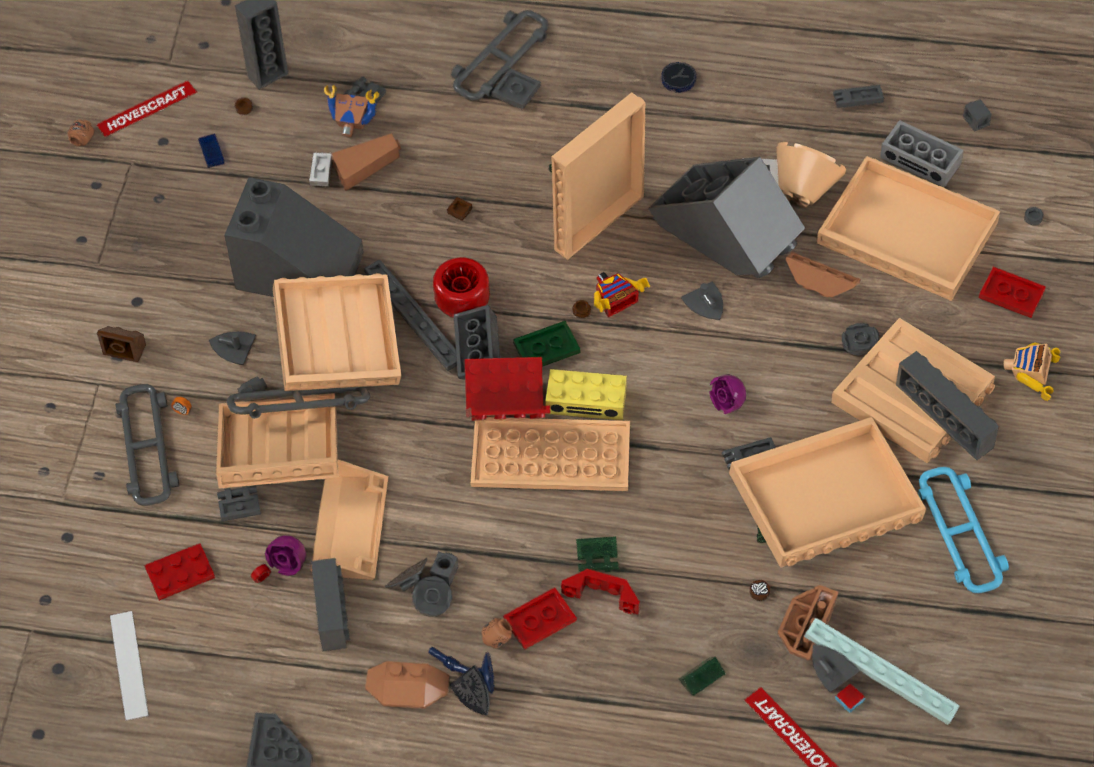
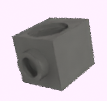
(977, 115)
(442, 560)

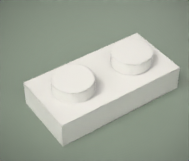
(320, 169)

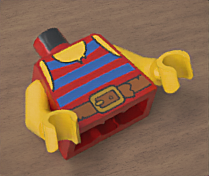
(617, 292)

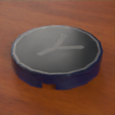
(678, 77)

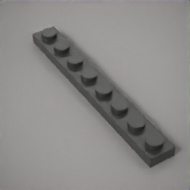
(416, 318)

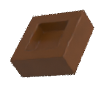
(459, 208)

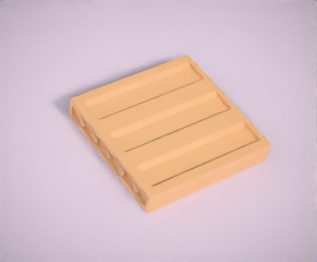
(336, 332)
(873, 392)
(277, 444)

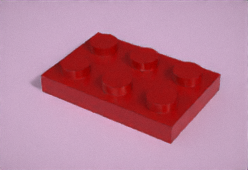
(1012, 292)
(179, 571)
(540, 618)

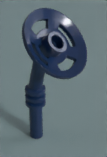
(454, 665)

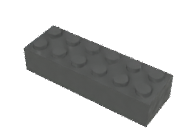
(261, 41)
(947, 405)

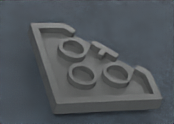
(275, 744)

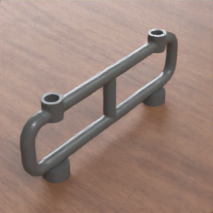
(512, 20)
(246, 393)
(169, 479)

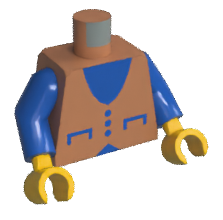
(350, 110)

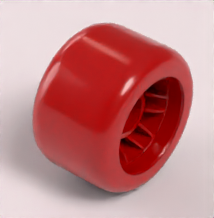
(460, 286)

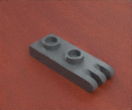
(858, 96)
(747, 450)

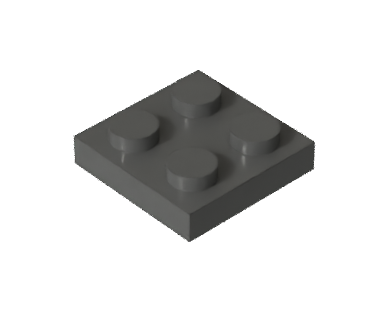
(516, 89)

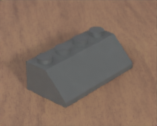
(475, 336)

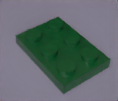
(550, 343)

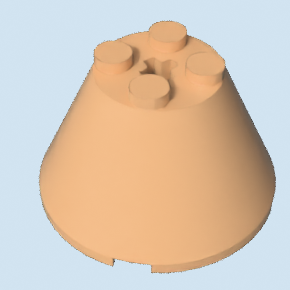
(805, 173)

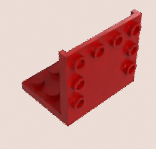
(504, 388)

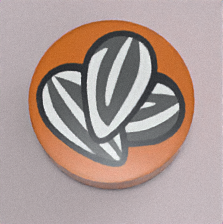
(181, 405)

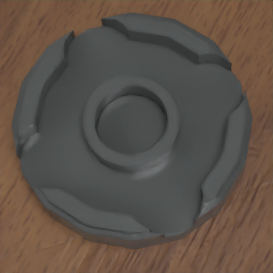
(859, 338)
(431, 596)

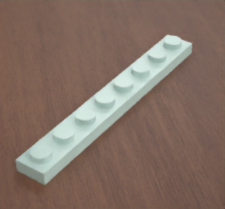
(883, 672)

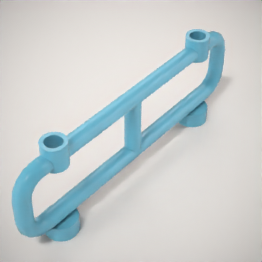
(961, 483)

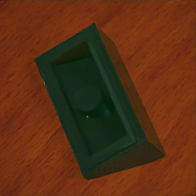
(702, 675)

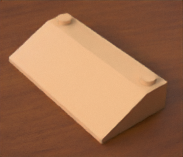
(351, 520)

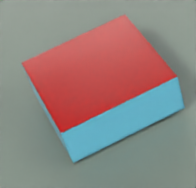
(850, 698)

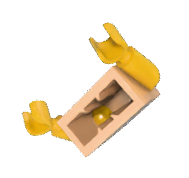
(1032, 366)

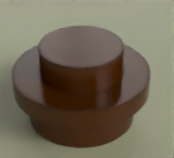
(581, 309)

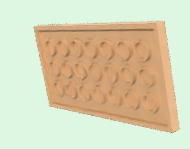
(551, 454)

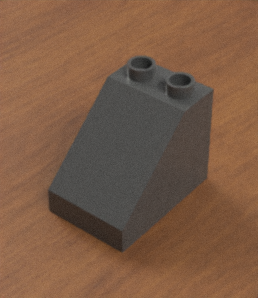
(731, 214)
(285, 237)

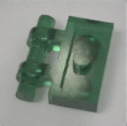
(597, 548)

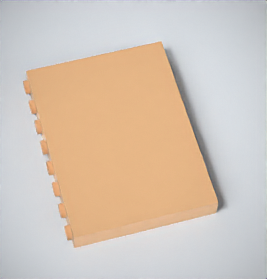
(598, 175)
(908, 227)
(826, 492)

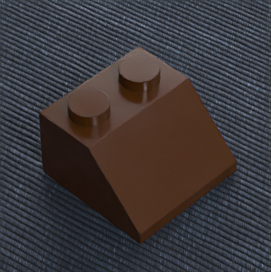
(121, 343)

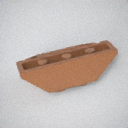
(819, 277)
(800, 615)
(407, 684)

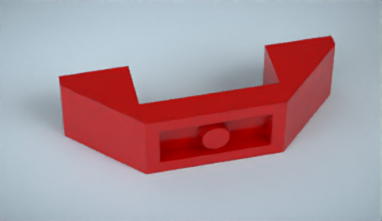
(574, 587)

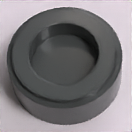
(1033, 216)

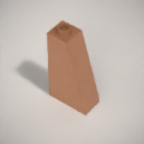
(364, 159)

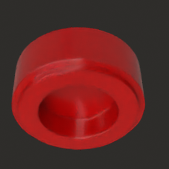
(260, 573)

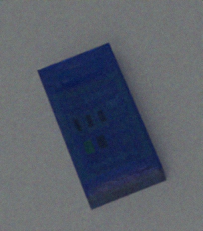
(211, 150)

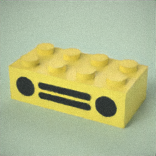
(586, 394)

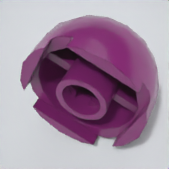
(727, 393)
(286, 554)

